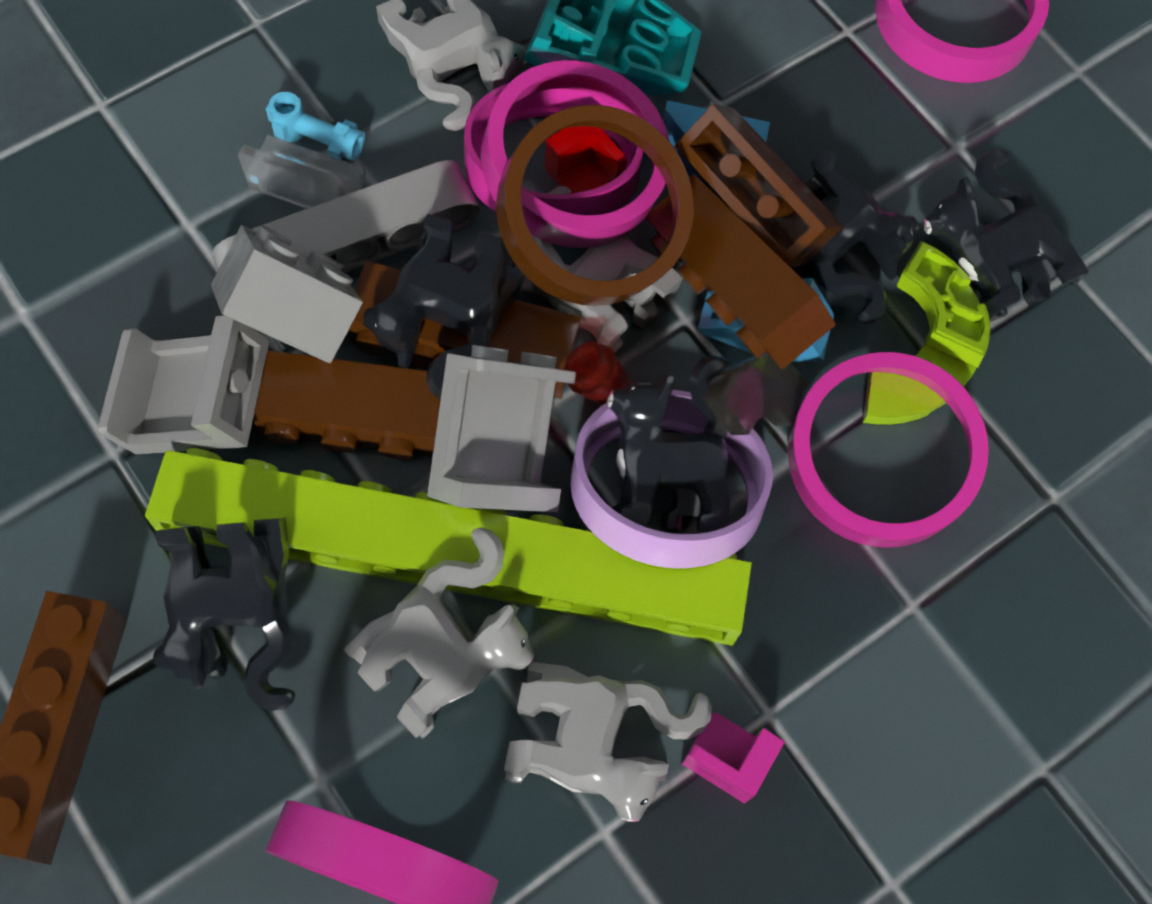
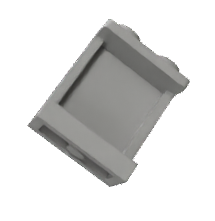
(184, 390)
(495, 431)

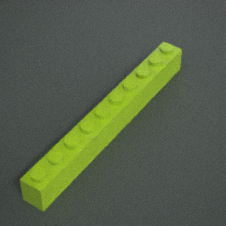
(404, 536)

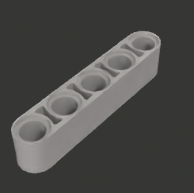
(377, 218)

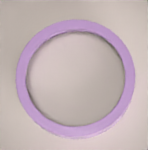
(659, 547)

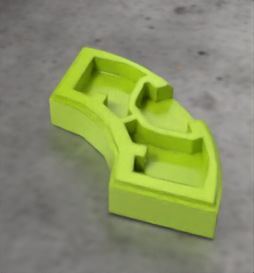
(953, 311)
(900, 399)

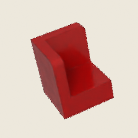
(583, 158)

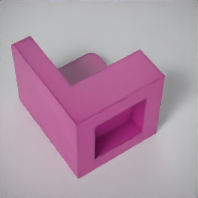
(733, 757)

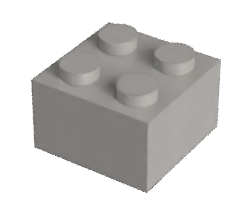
(285, 292)

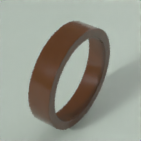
(533, 260)

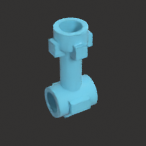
(292, 124)

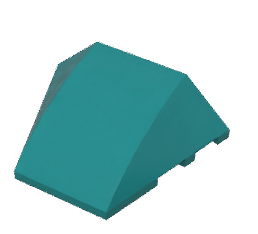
(631, 37)

